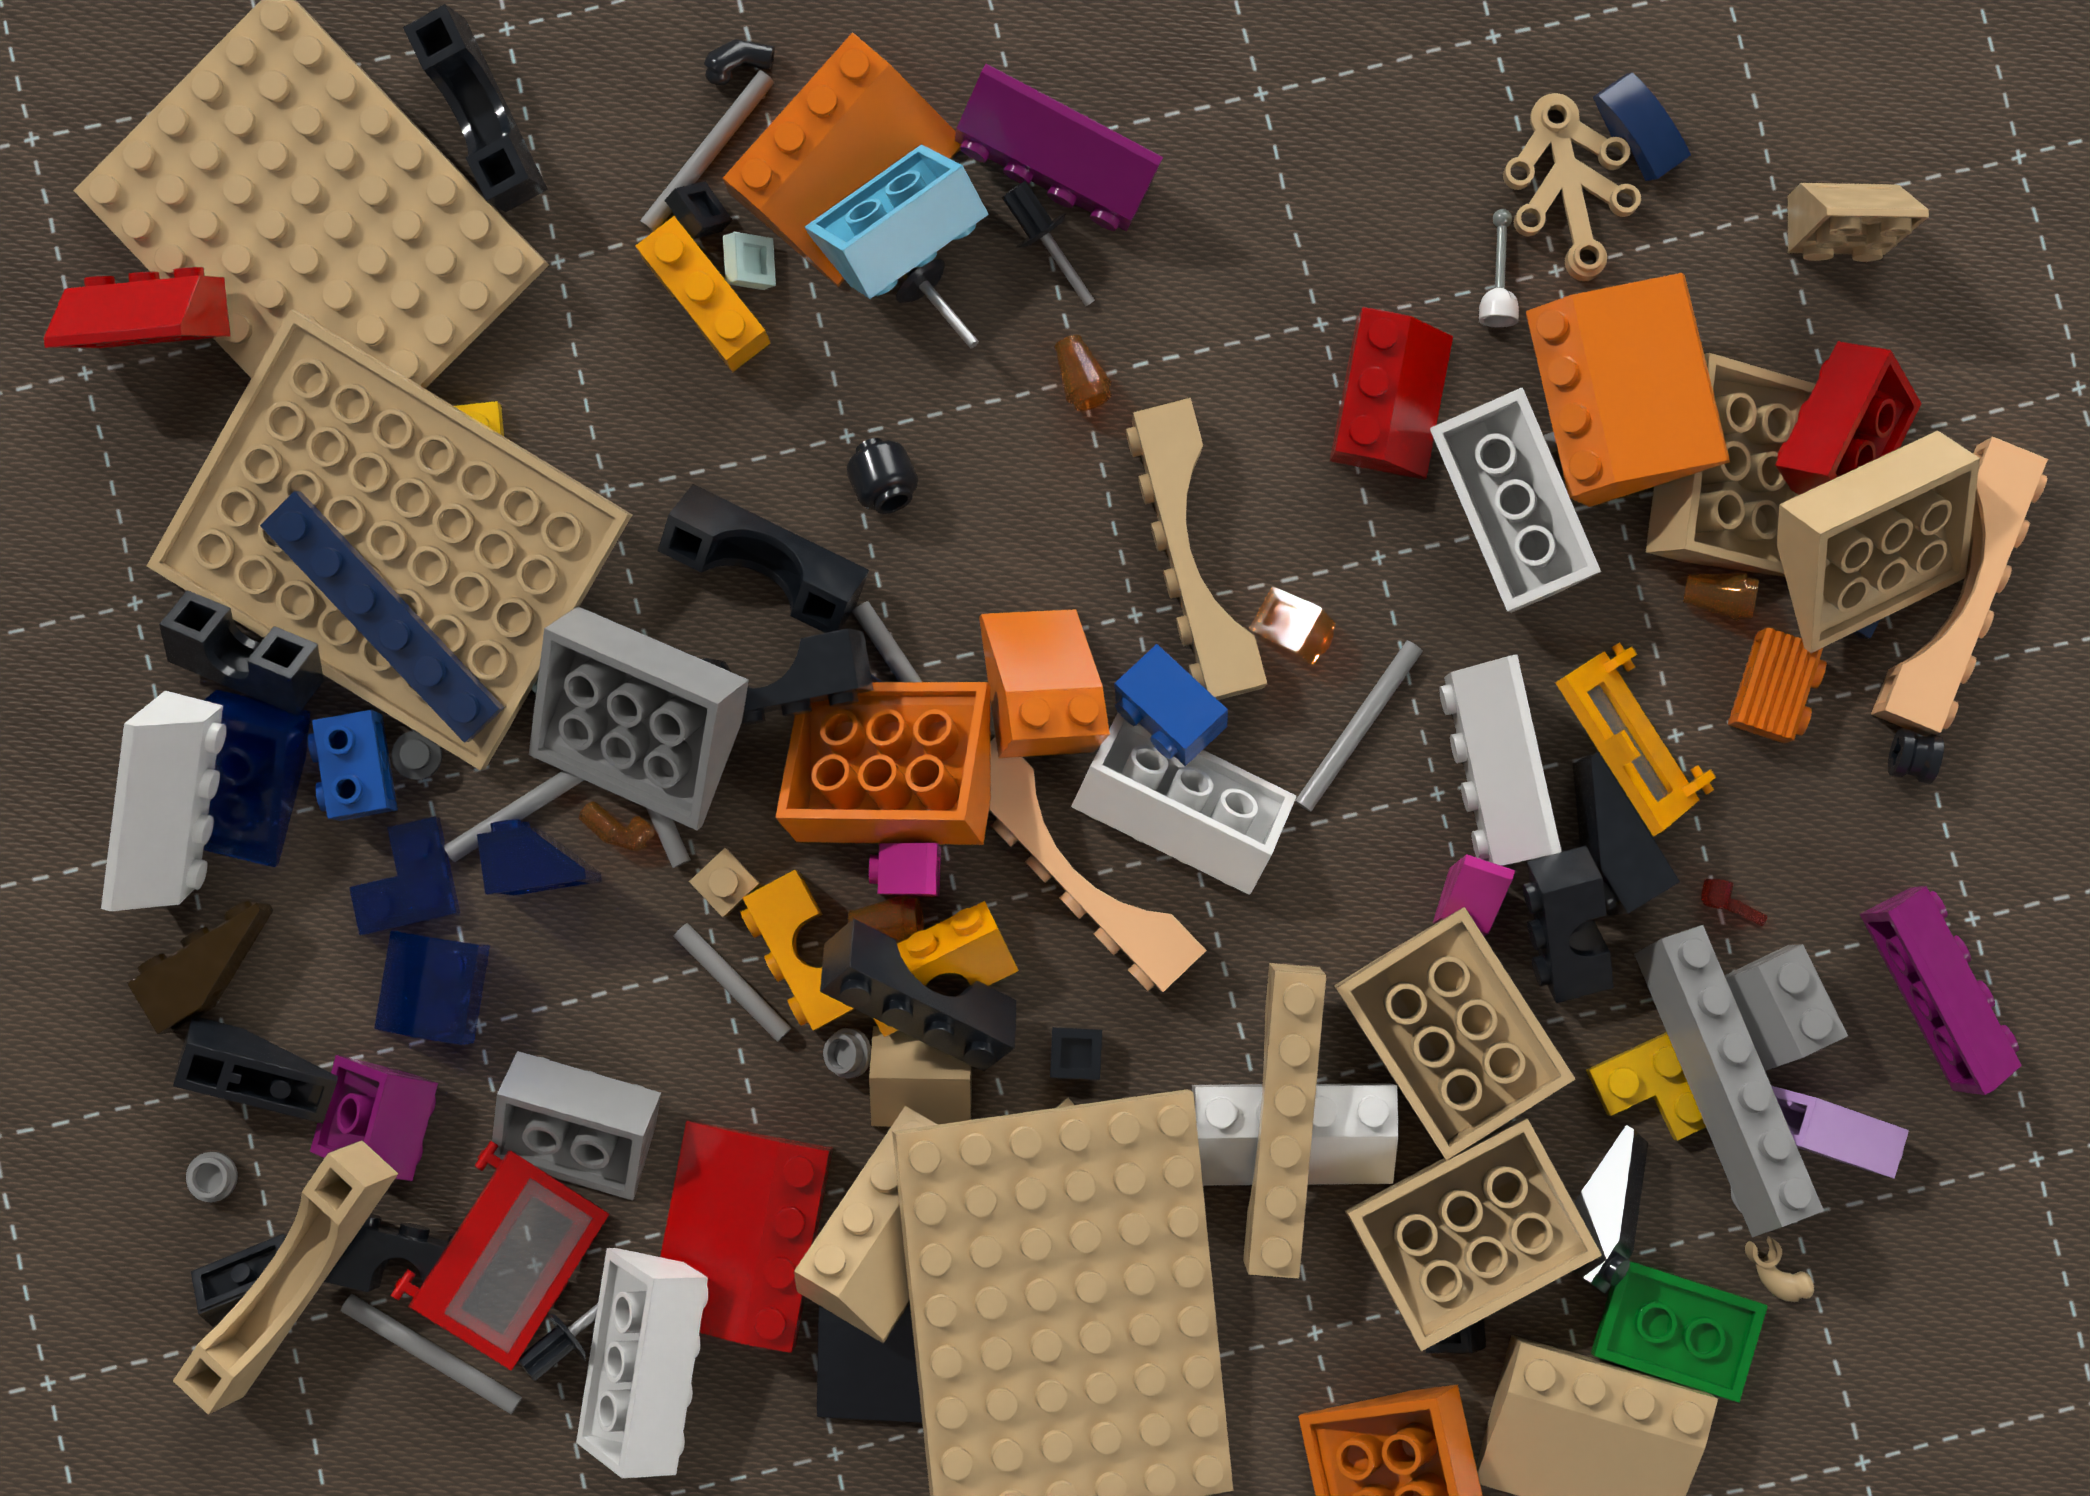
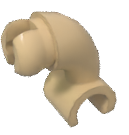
(1780, 1284)

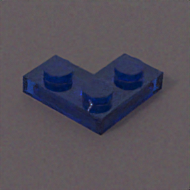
(423, 883)

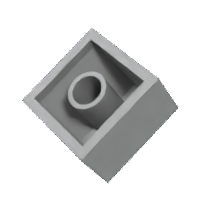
(1785, 1006)

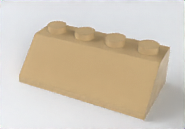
(859, 1255)

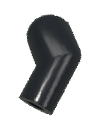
(734, 54)

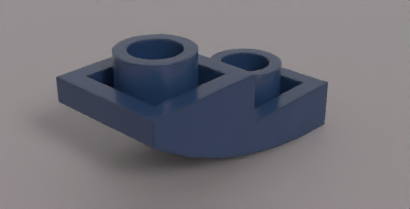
(1638, 116)

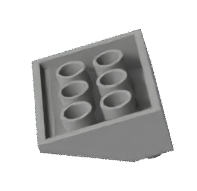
(635, 715)

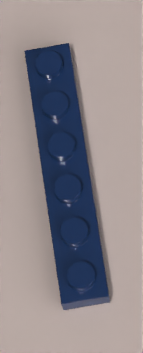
(382, 616)

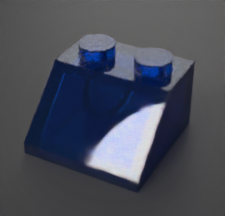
(528, 861)
(432, 988)

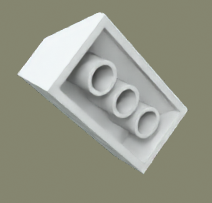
(1515, 500)
(1500, 762)
(163, 803)
(1194, 812)
(1350, 1133)
(642, 1363)

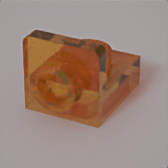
(1294, 625)

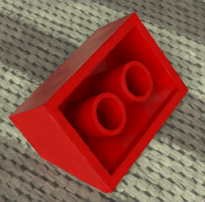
(140, 311)
(1391, 394)
(1851, 417)

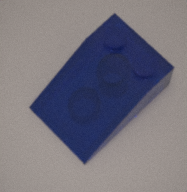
(257, 778)

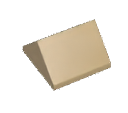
(916, 1077)

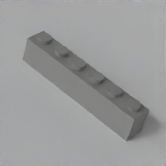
(1728, 1081)

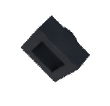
(698, 210)
(1076, 1053)

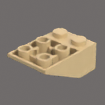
(1850, 219)

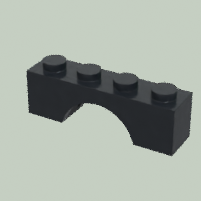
(465, 80)
(715, 533)
(825, 668)
(869, 975)

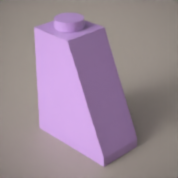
(1842, 1133)

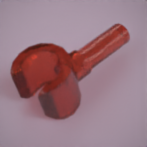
(1718, 893)

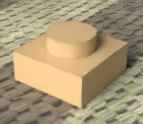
(724, 882)

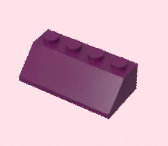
(1056, 149)
(1942, 991)

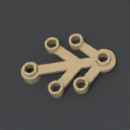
(1570, 177)

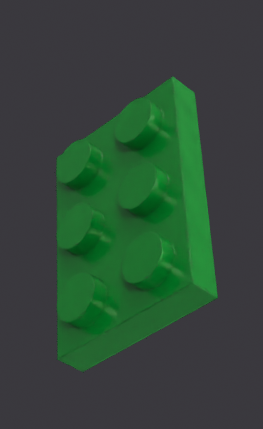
(1680, 1331)

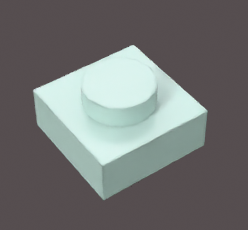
(749, 260)

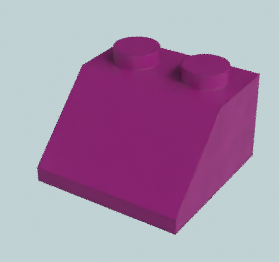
(381, 1109)

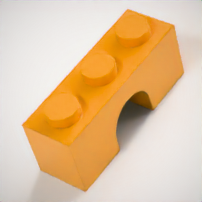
(703, 293)
(778, 915)
(960, 945)

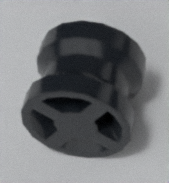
(1915, 755)

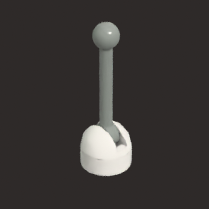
(1499, 305)

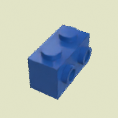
(1169, 706)
(352, 765)

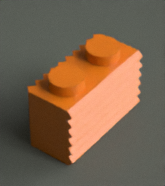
(1777, 687)

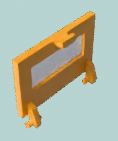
(1630, 741)

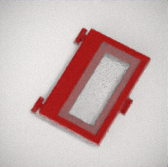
(506, 1259)

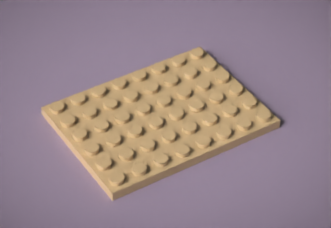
(312, 201)
(432, 499)
(1064, 1302)

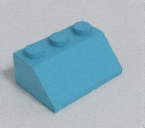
(898, 220)

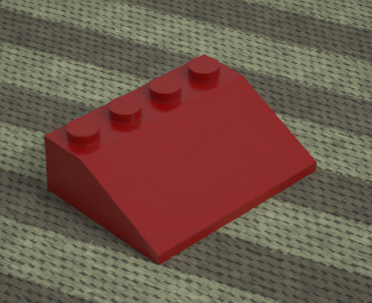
(745, 1220)

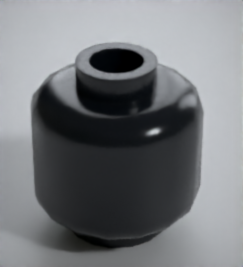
(882, 475)

